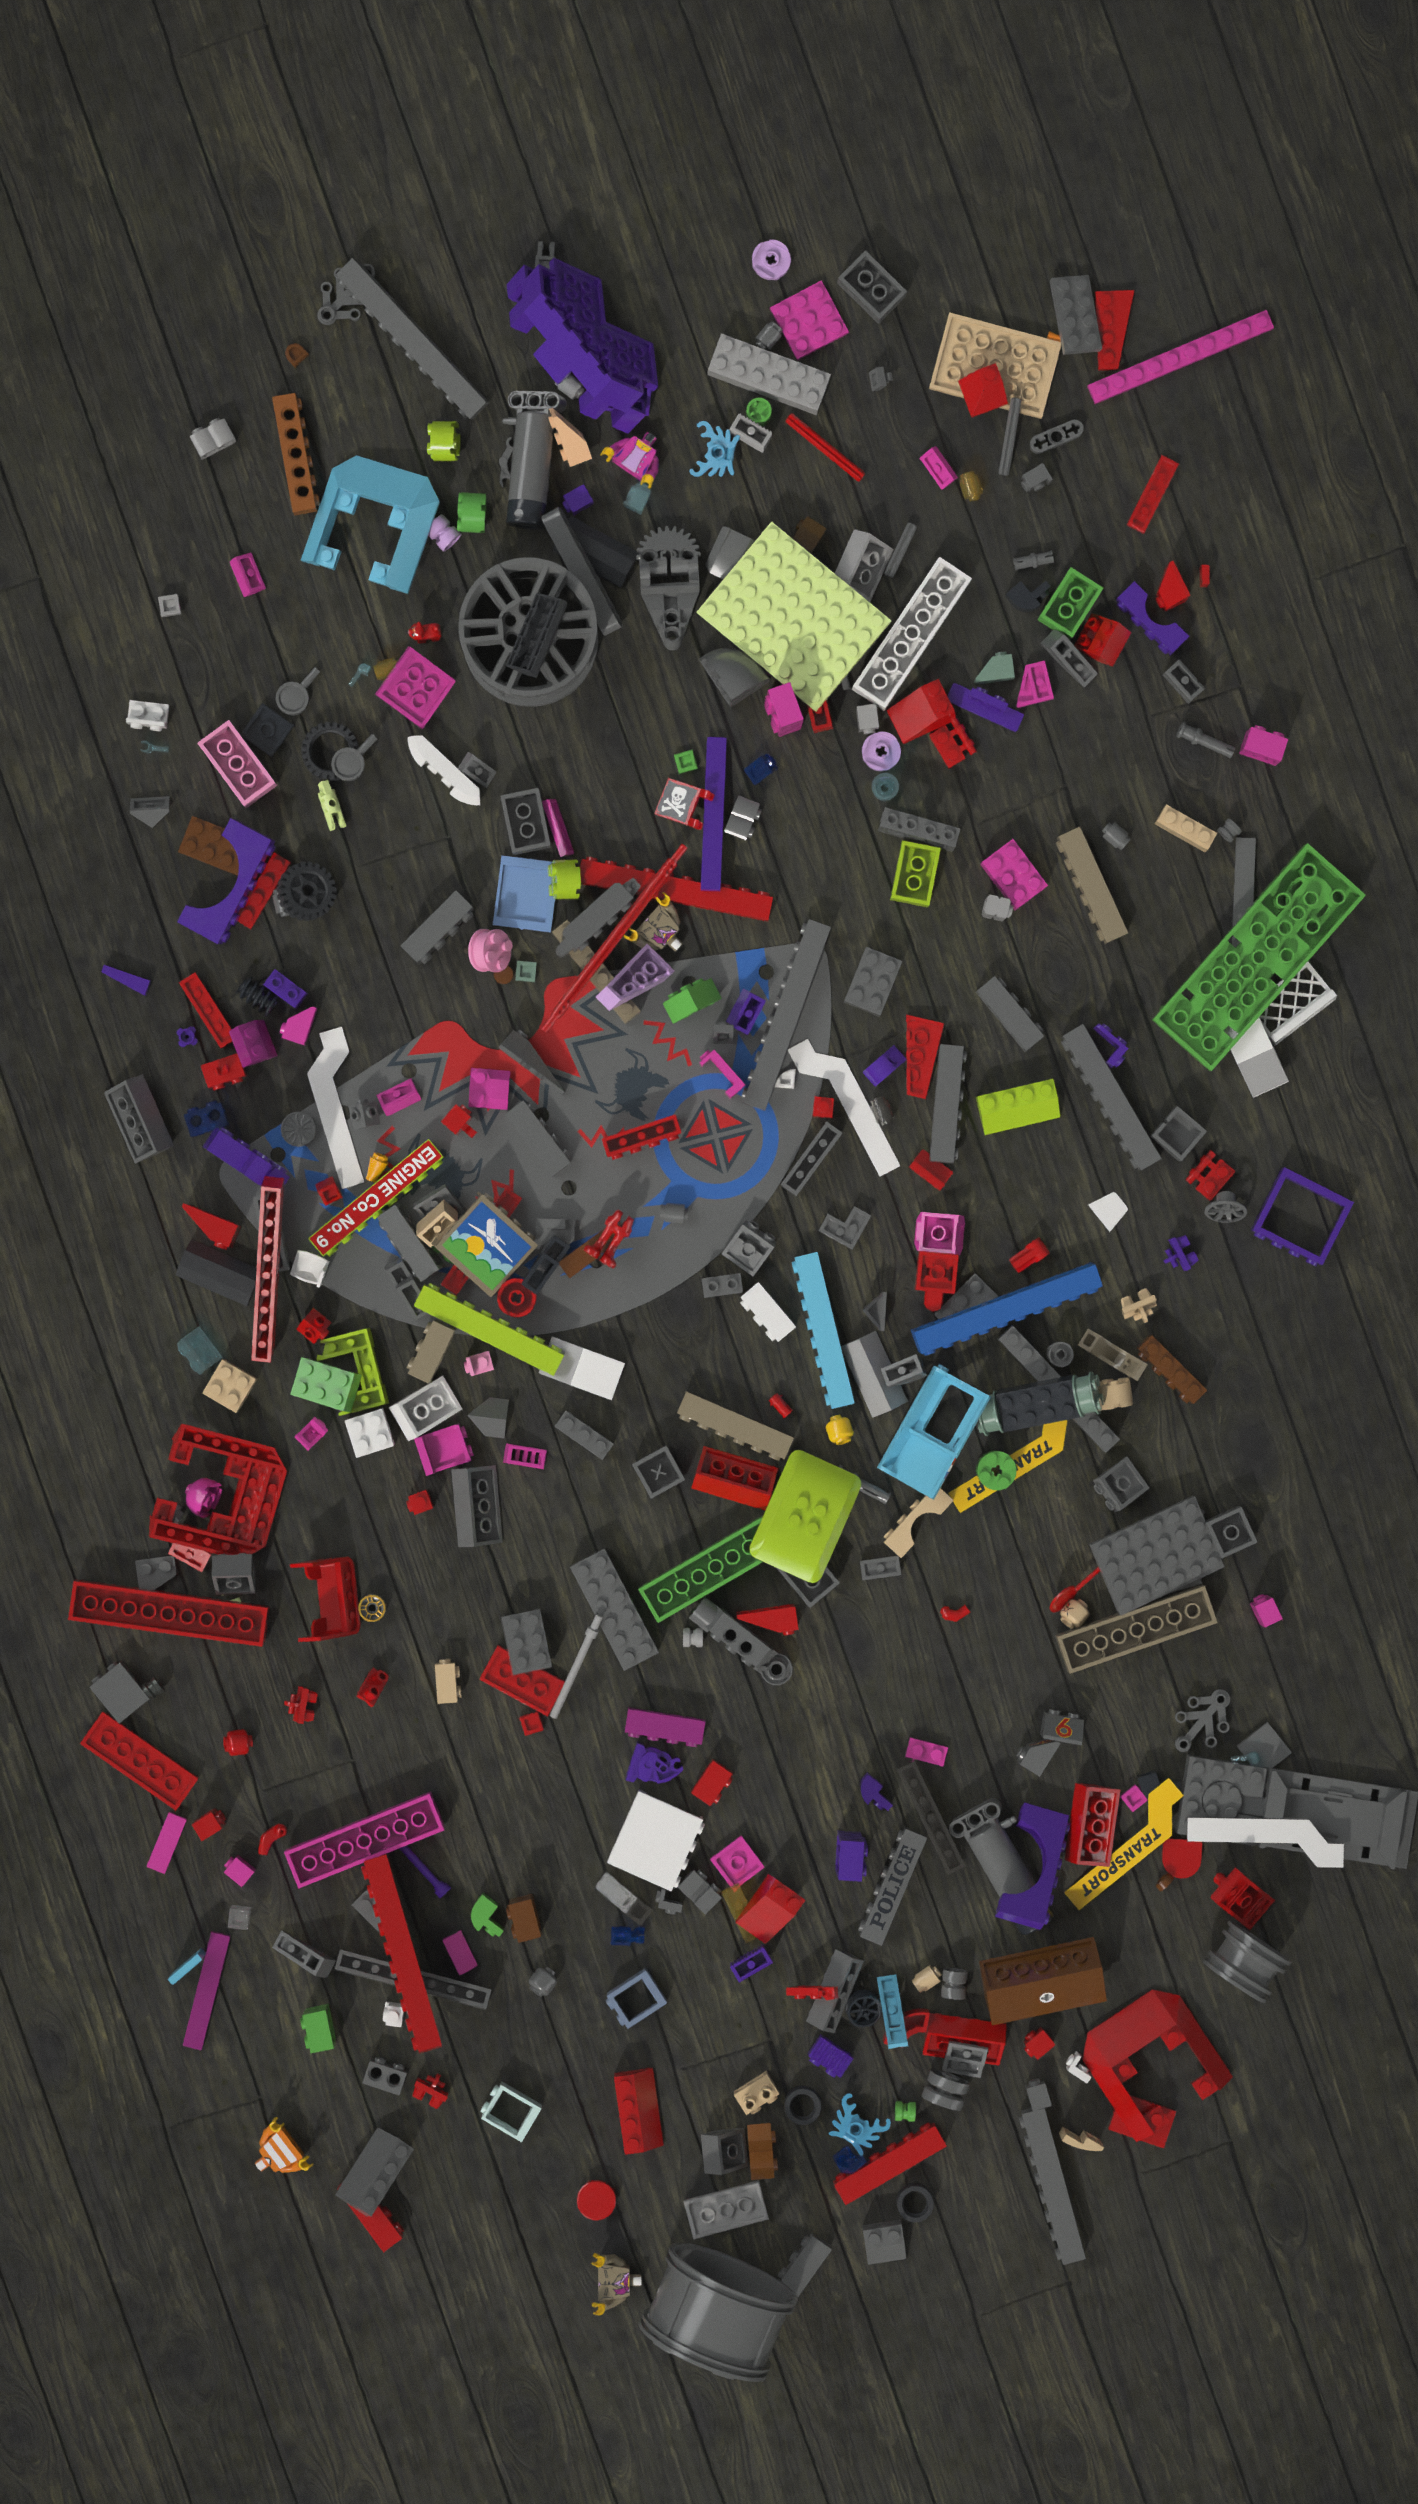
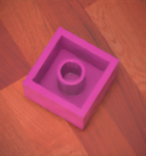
(1263, 745)

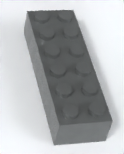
(620, 1616)

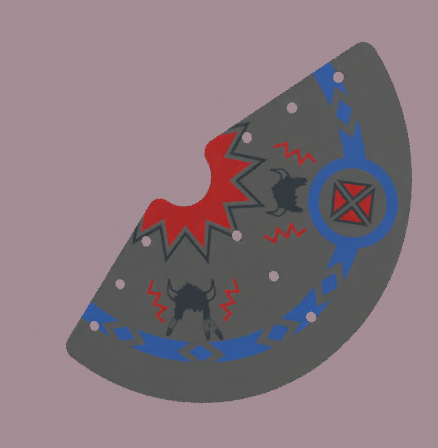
(612, 1082)

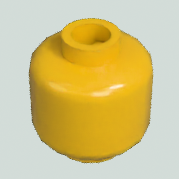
(839, 1430)

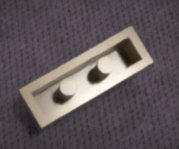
(1185, 828)

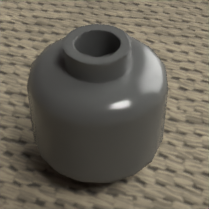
(542, 1981)

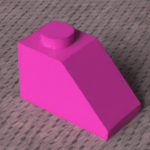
(299, 1026)

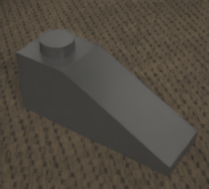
(1069, 657)
(304, 1954)

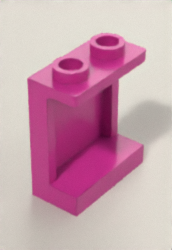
(725, 1069)
(443, 1449)

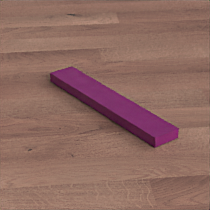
(206, 1990)

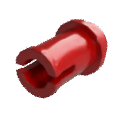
(780, 1405)

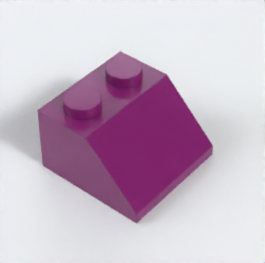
(252, 1042)

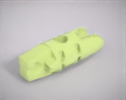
(326, 797)

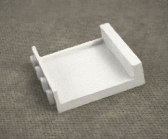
(655, 1841)

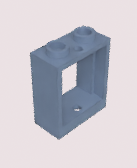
(652, 1986)

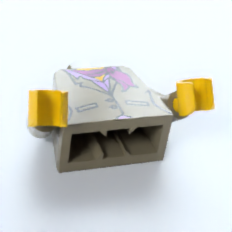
(658, 928)
(613, 2281)

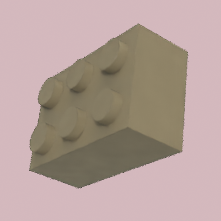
(431, 1350)

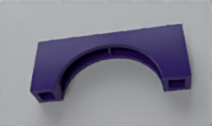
(252, 852)
(1048, 1831)

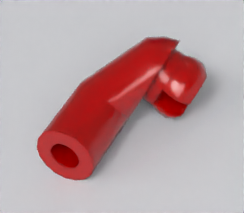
(954, 1615)

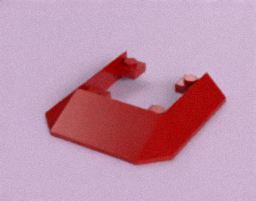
(254, 1501)
(1131, 2029)

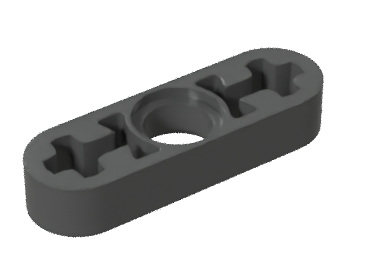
(1040, 437)

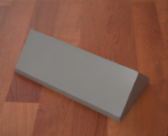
(865, 1360)

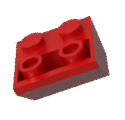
(1102, 639)

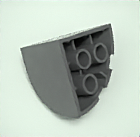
(734, 673)

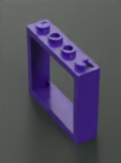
(1319, 1190)

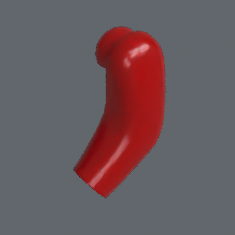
(270, 1836)

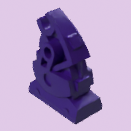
(650, 1767)

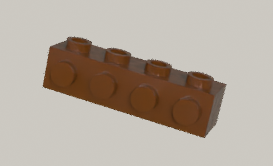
(1171, 1369)

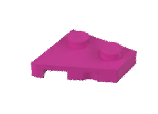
(1035, 685)

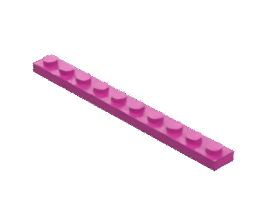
(1180, 357)

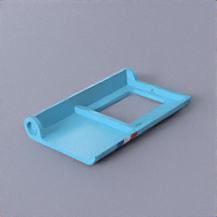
(916, 1455)

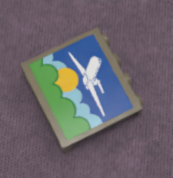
(486, 1244)

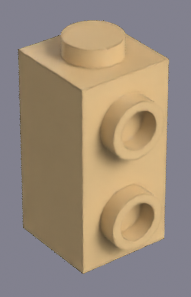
(446, 1681)

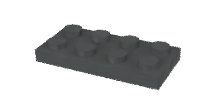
(1075, 314)

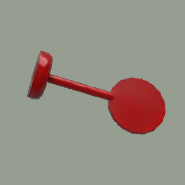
(1069, 1593)

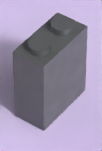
(119, 1691)

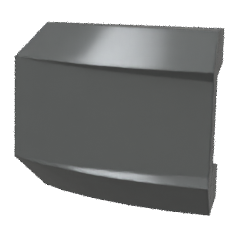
(727, 552)

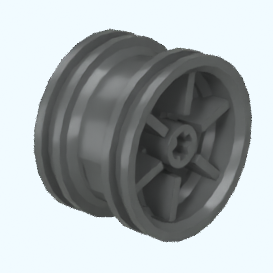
(1246, 1962)

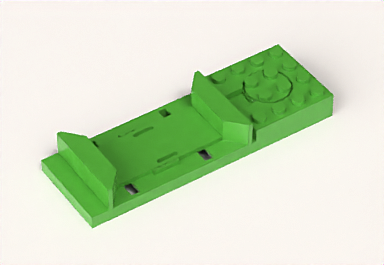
(1275, 937)

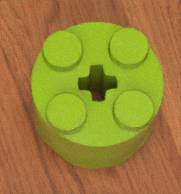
(444, 441)
(564, 879)

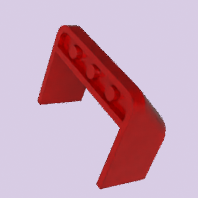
(336, 1598)

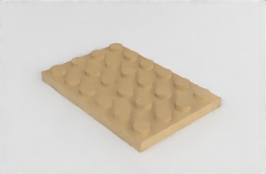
(1022, 359)

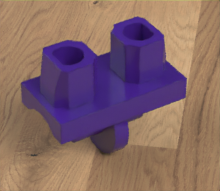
(1184, 1260)

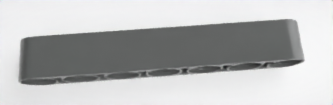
(581, 568)

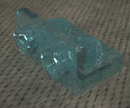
(199, 1350)

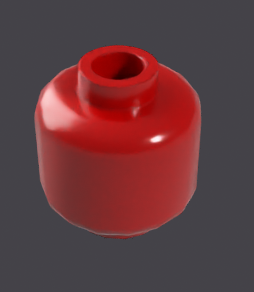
(237, 1742)

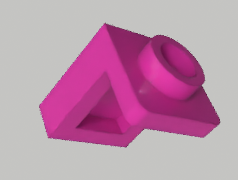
(312, 1433)

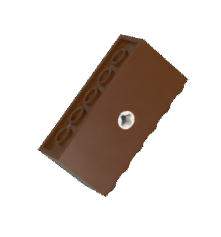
(1043, 1981)

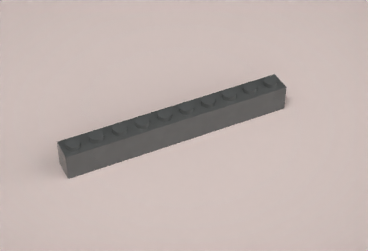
(412, 338)
(786, 1014)

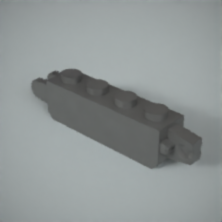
(596, 916)

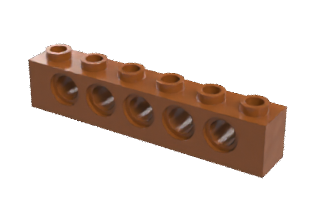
(282, 405)

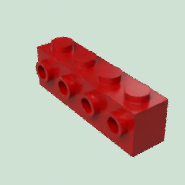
(640, 1136)

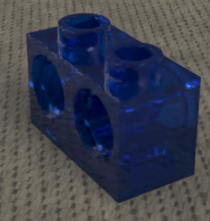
(207, 1123)

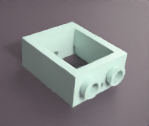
(528, 2121)

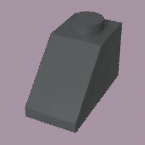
(904, 1371)

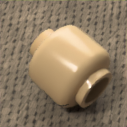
(1074, 1613)

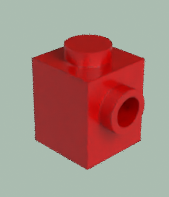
(419, 1502)
(1038, 2043)

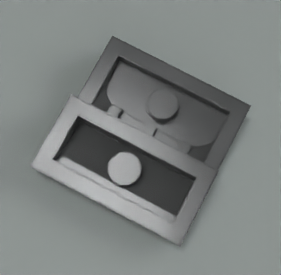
(964, 2059)

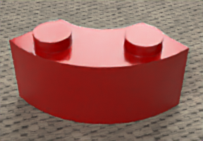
(915, 2021)

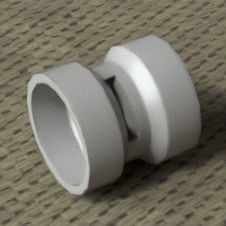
(692, 1637)

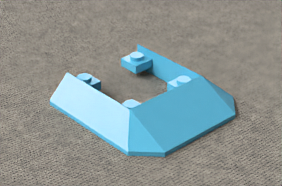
(413, 512)

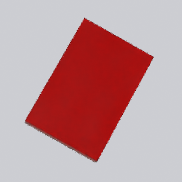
(1159, 2137)

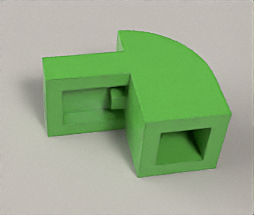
(481, 1915)

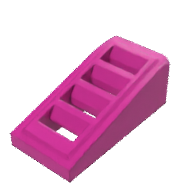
(508, 1453)

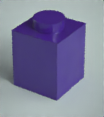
(577, 500)

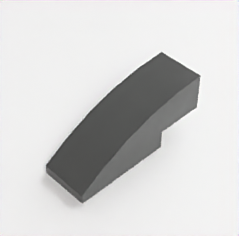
(405, 1286)

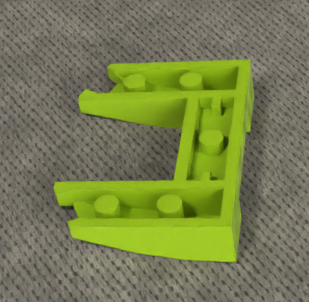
(361, 1344)

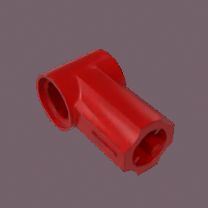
(1032, 1253)

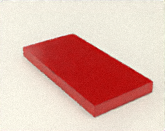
(534, 1689)

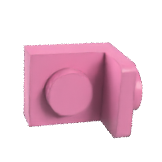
(478, 1363)

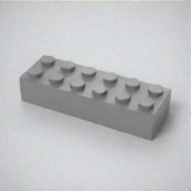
(768, 374)

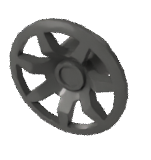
(1225, 1205)

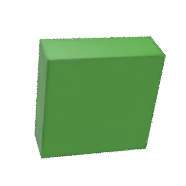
(685, 761)

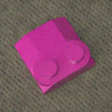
(489, 1089)

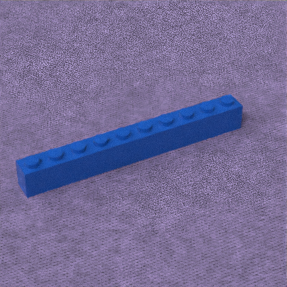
(1007, 1308)

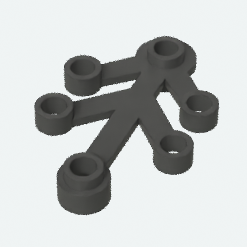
(343, 298)
(1204, 1718)

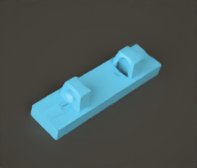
(892, 2011)

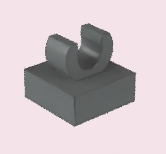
(879, 378)

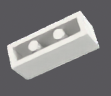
(767, 1312)

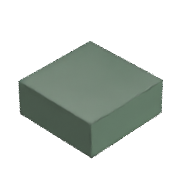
(526, 971)

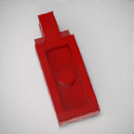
(814, 1992)

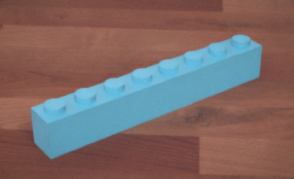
(824, 1330)

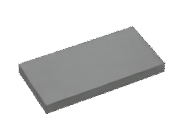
(726, 2209)

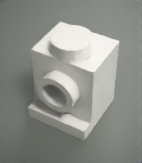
(393, 2014)

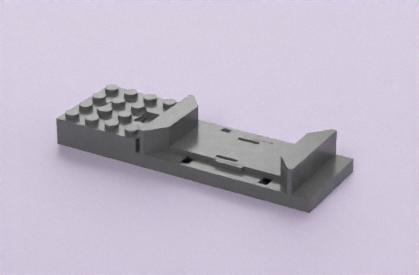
(1333, 1805)

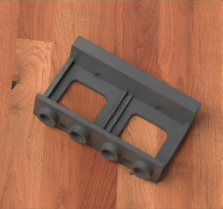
(919, 829)

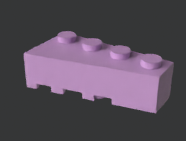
(637, 976)

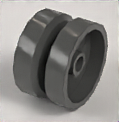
(946, 2089)

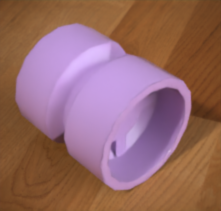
(443, 533)

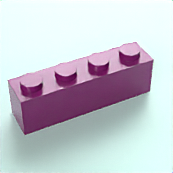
(664, 1726)

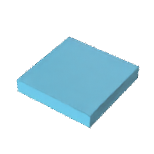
(187, 1966)

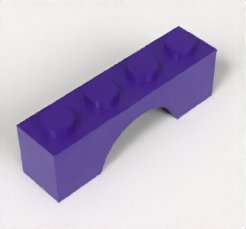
(1167, 636)

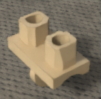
(1139, 1309)

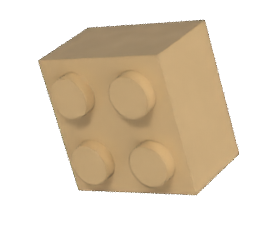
(230, 1385)

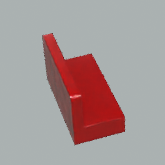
(932, 1172)

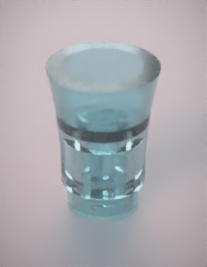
(887, 780)

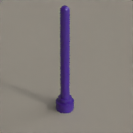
(440, 1887)

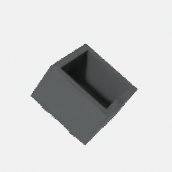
(1178, 1133)

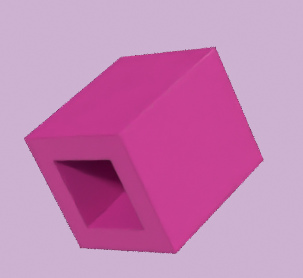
(239, 1870)

